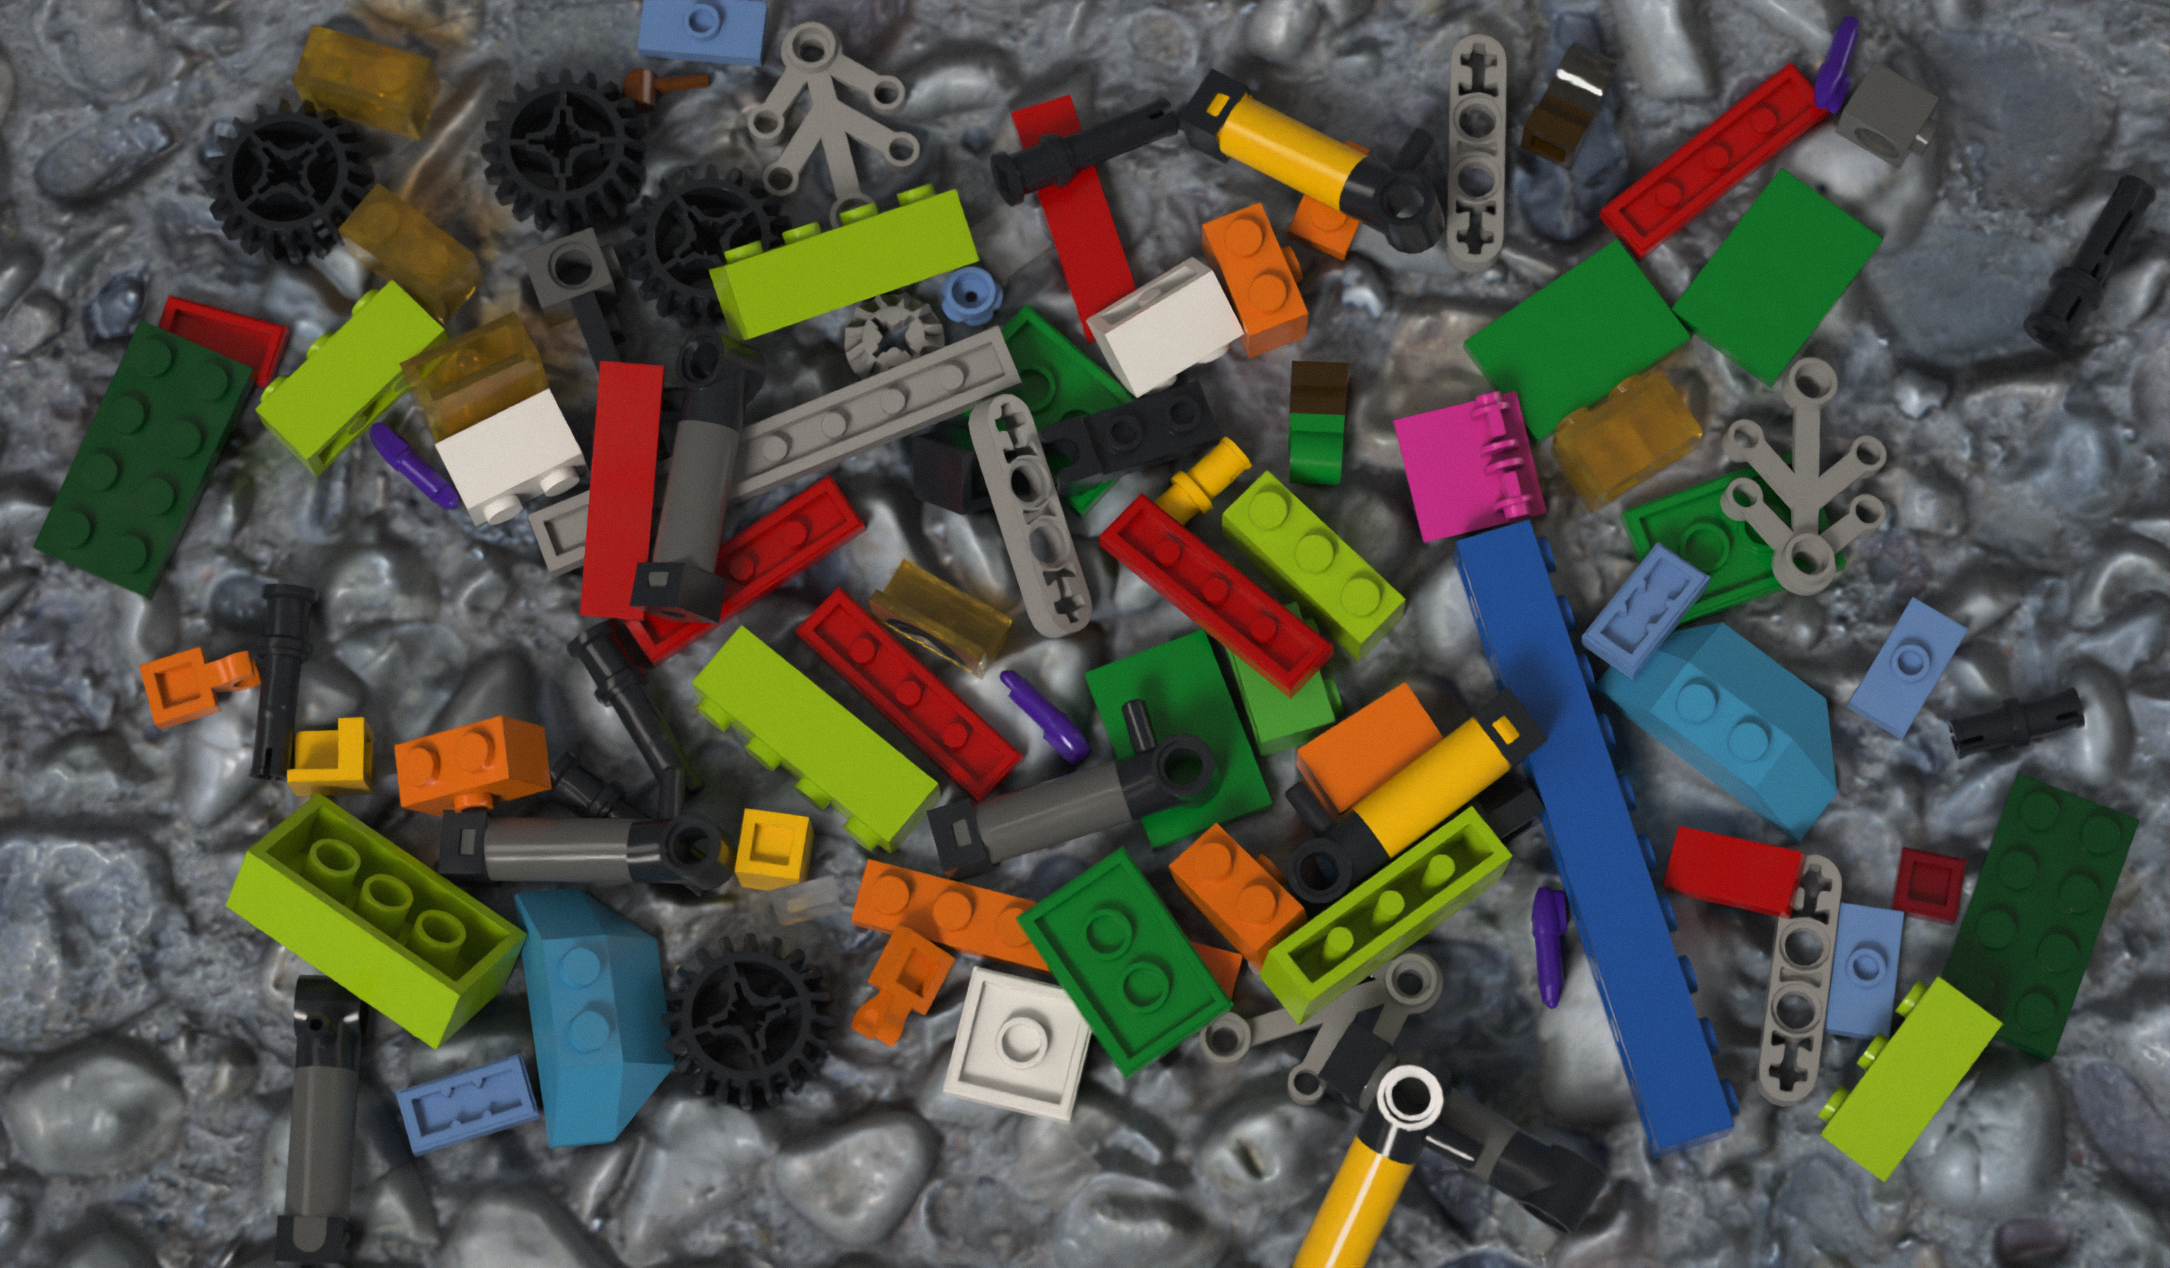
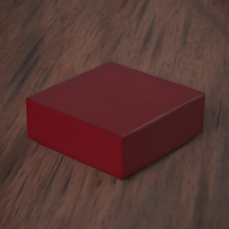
(1928, 886)

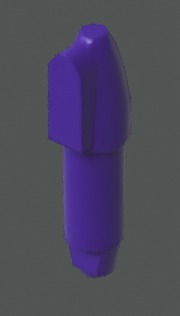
(1832, 78)
(404, 458)
(1057, 727)
(1547, 927)

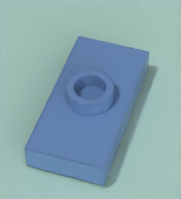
(704, 31)
(1645, 611)
(1907, 668)
(1864, 971)
(468, 1104)

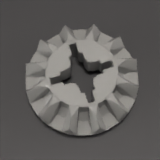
(893, 312)

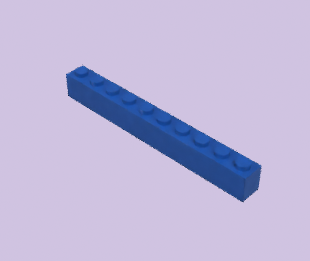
(1595, 843)

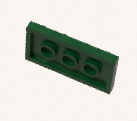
(145, 460)
(2038, 911)

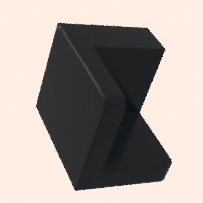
(949, 471)
(1507, 808)

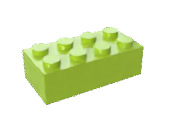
(376, 920)

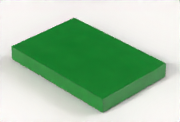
(1776, 277)
(1577, 340)
(1058, 386)
(1720, 547)
(1182, 697)
(1124, 963)

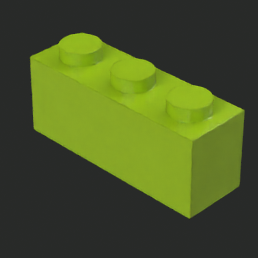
(348, 377)
(1312, 566)
(1907, 1076)

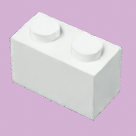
(1166, 328)
(513, 459)

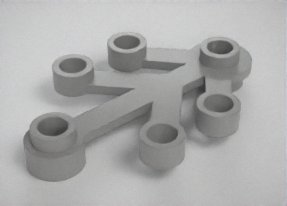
(829, 118)
(1802, 487)
(1333, 1018)

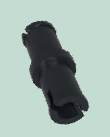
(2016, 723)

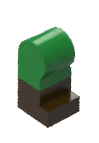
(1317, 421)

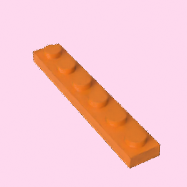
(974, 919)

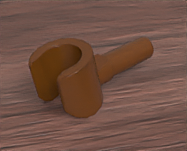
(644, 84)

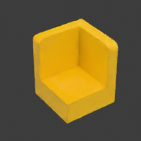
(334, 760)
(773, 849)

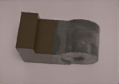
(1569, 106)

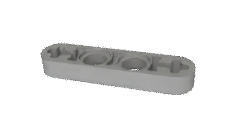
(1477, 153)
(1021, 518)
(1806, 981)

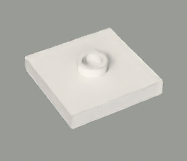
(1018, 1047)

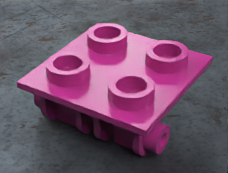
(1469, 466)

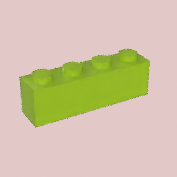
(843, 264)
(815, 741)
(1385, 915)

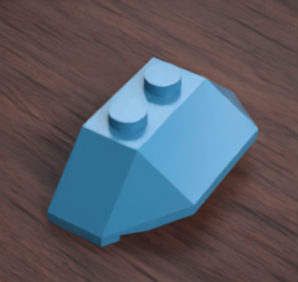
(1735, 722)
(592, 1014)

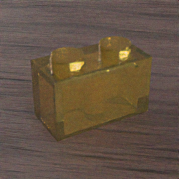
(367, 82)
(412, 252)
(474, 376)
(1624, 439)

